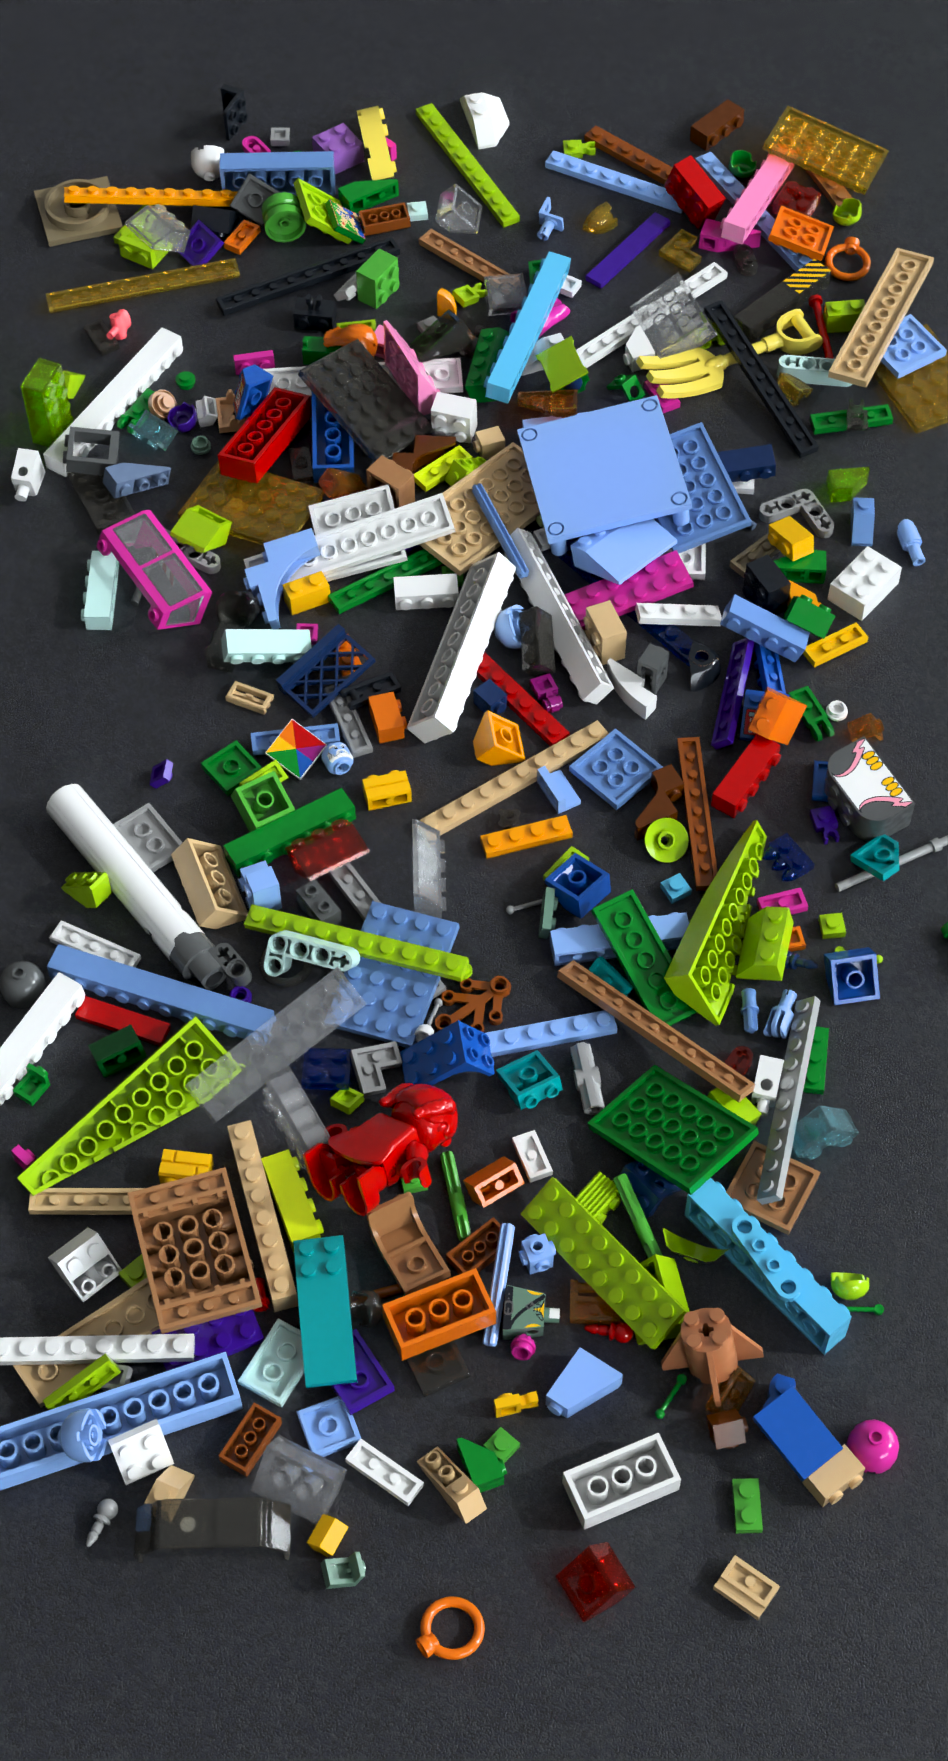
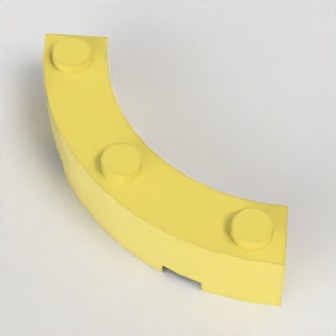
(374, 138)

